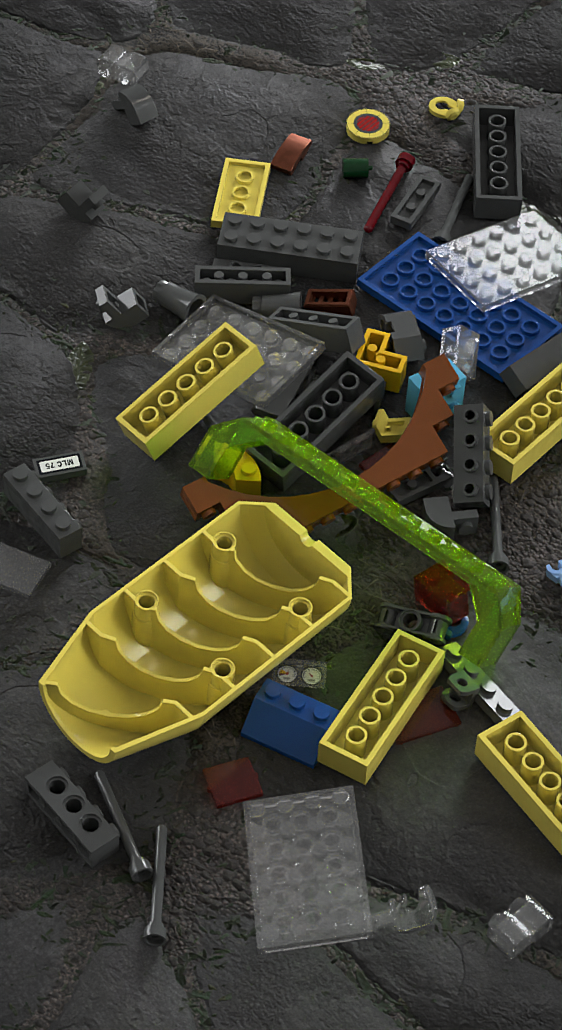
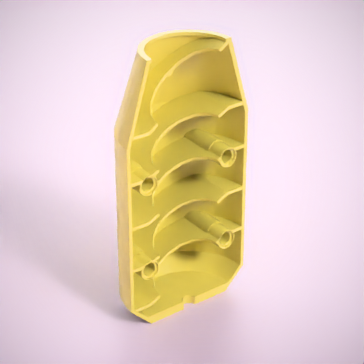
(194, 632)

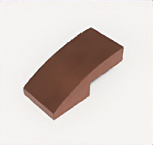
(290, 153)

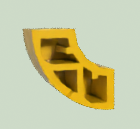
(245, 477)

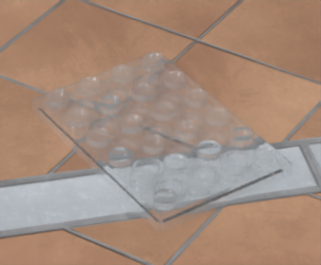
(502, 260)
(281, 347)
(307, 870)

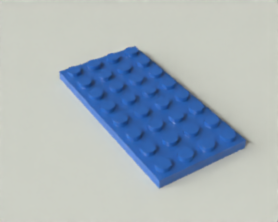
(412, 283)

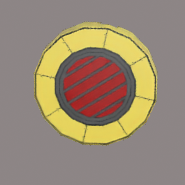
(367, 126)

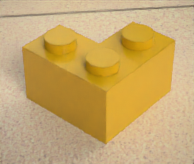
(378, 358)

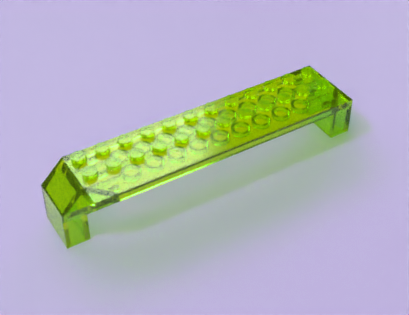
(493, 594)

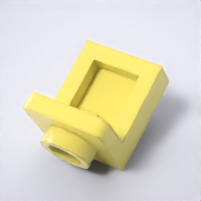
(389, 429)

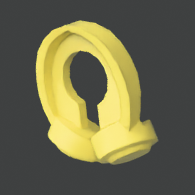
(451, 114)

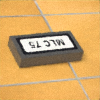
(60, 466)

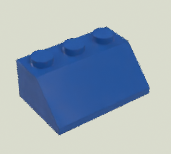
(288, 722)

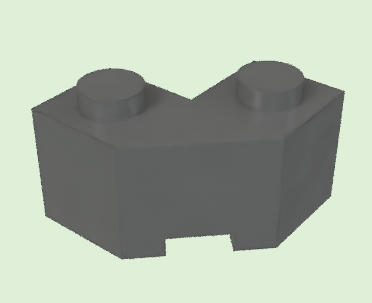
(404, 333)

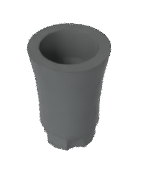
(177, 299)
(269, 304)

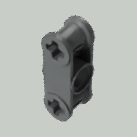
(430, 626)

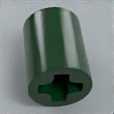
(355, 167)

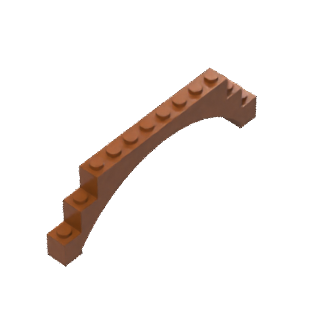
(412, 453)

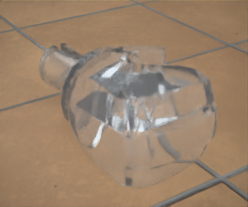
(405, 919)

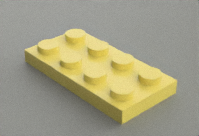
(240, 189)

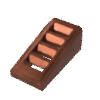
(344, 305)

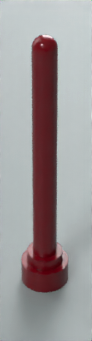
(404, 164)

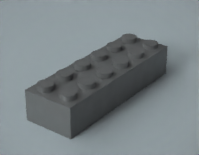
(496, 162)
(303, 247)
(322, 414)

